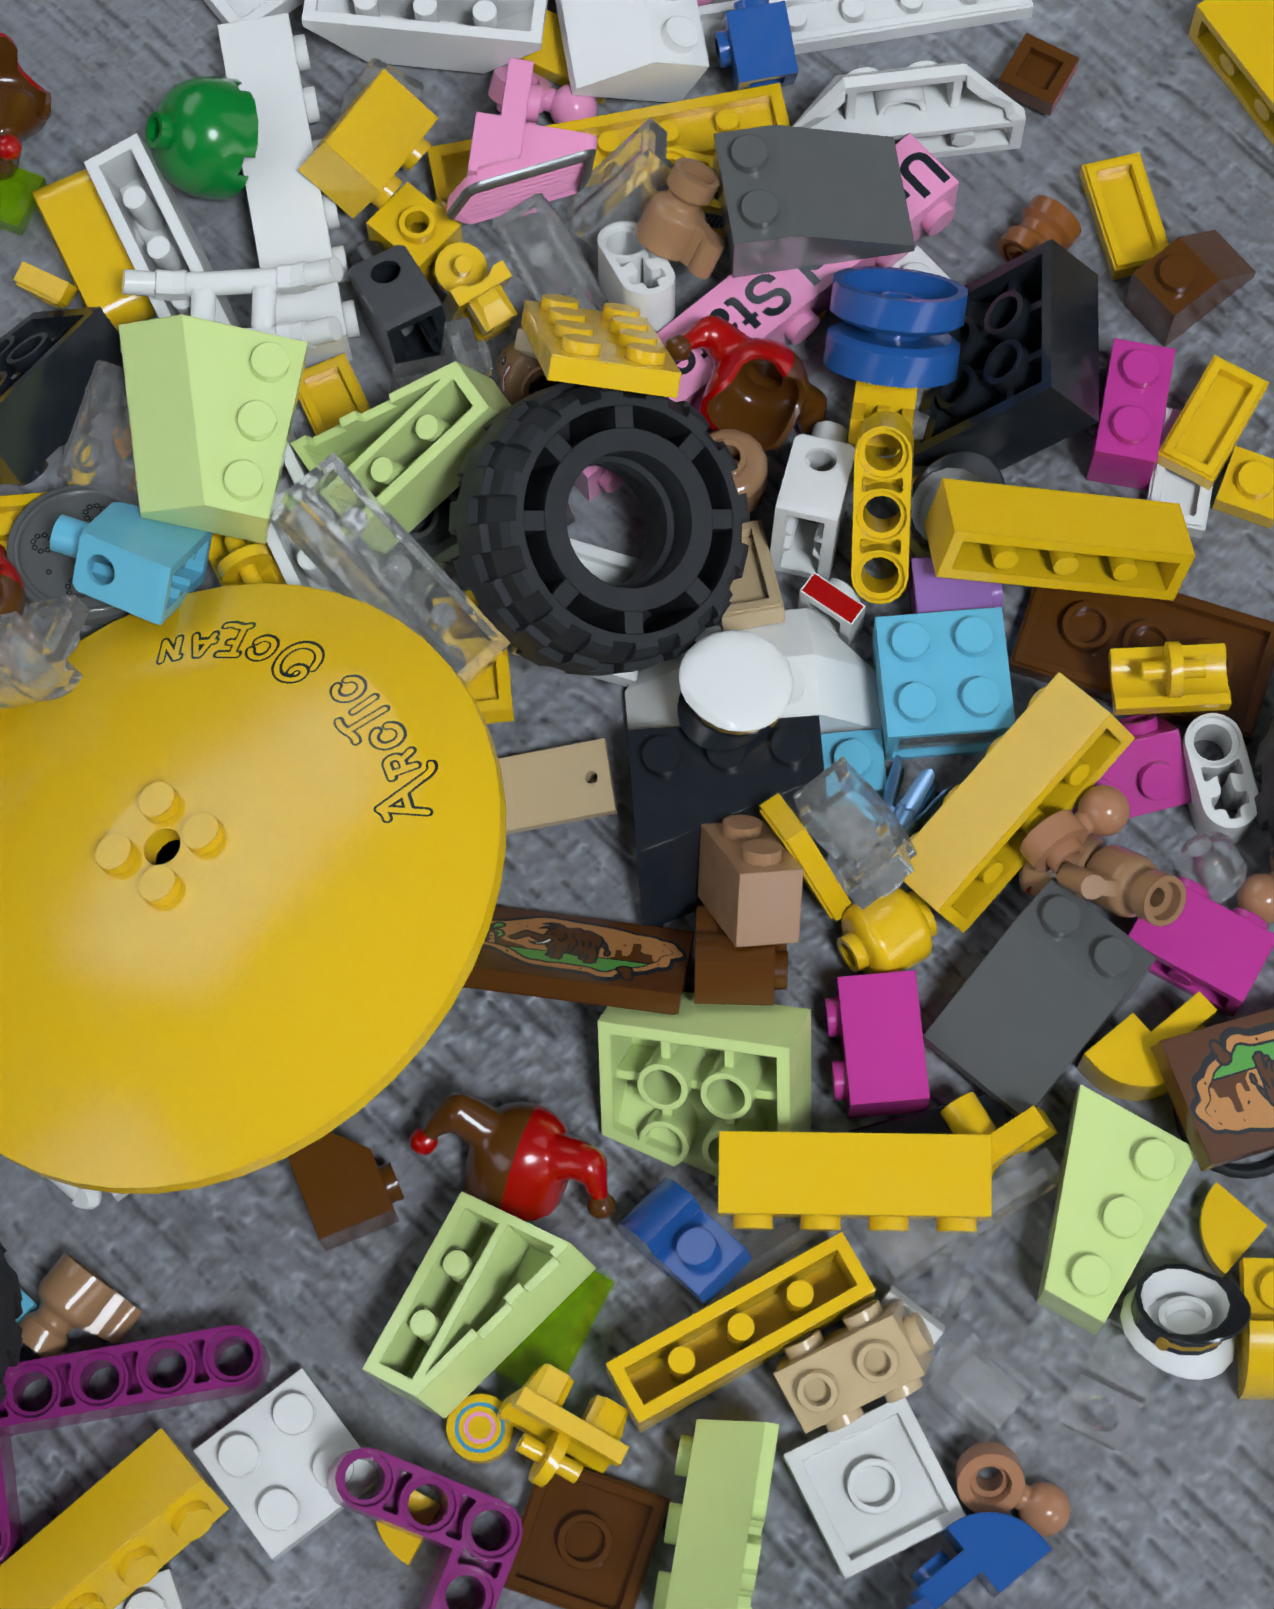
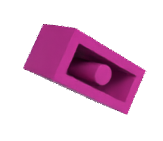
(1131, 414)
(1208, 949)
(879, 1044)

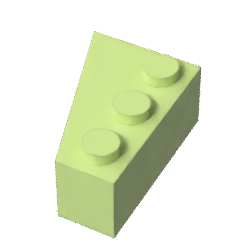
(413, 442)
(1107, 1206)
(472, 1304)

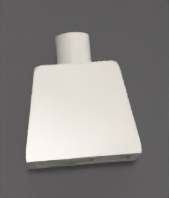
(816, 490)

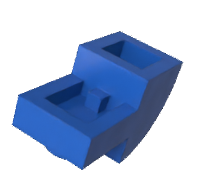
(684, 1240)
(988, 1547)

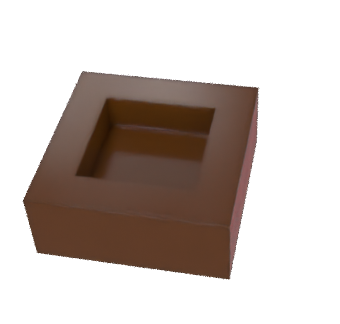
(1038, 74)

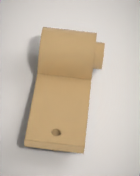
(557, 786)

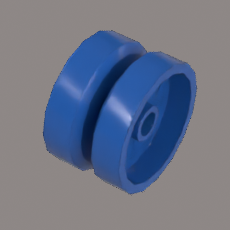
(895, 327)

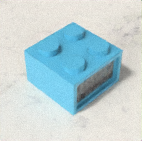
(942, 682)

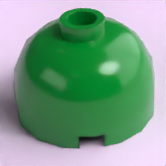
(203, 136)

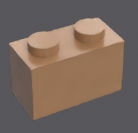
(750, 882)

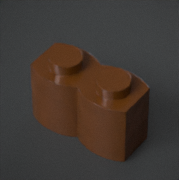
(735, 973)

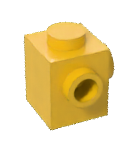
(417, 224)

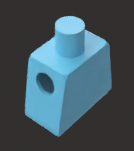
(133, 560)

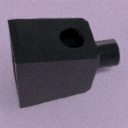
(393, 297)

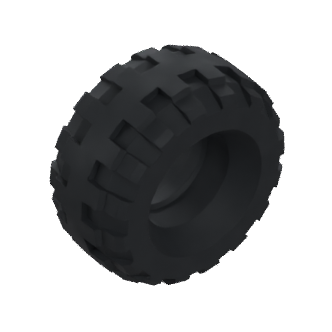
(519, 544)

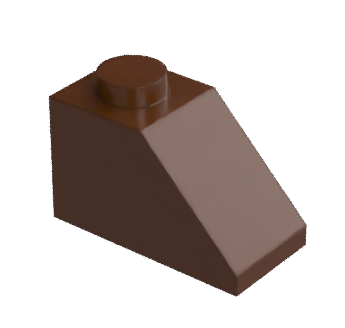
(1185, 284)
(345, 1189)

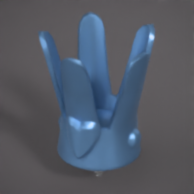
(911, 807)

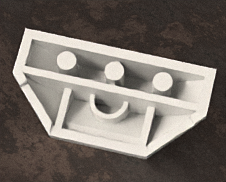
(431, 33)
(940, 104)
(825, 672)

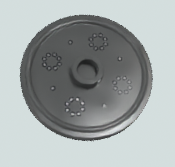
(47, 572)

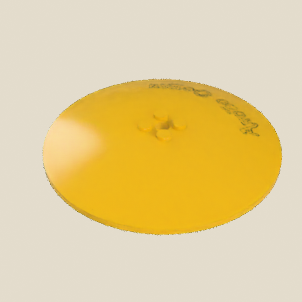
(301, 937)

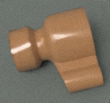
(675, 223)
(1126, 885)
(72, 1299)

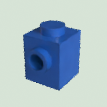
(757, 44)

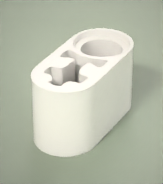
(635, 275)
(1207, 775)

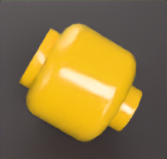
(887, 934)

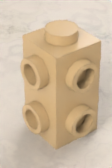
(869, 1358)

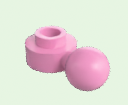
(559, 103)

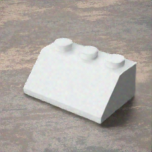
(633, 48)

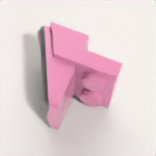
(518, 158)

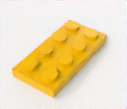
(599, 347)

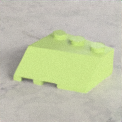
(209, 421)
(702, 1072)
(720, 1515)

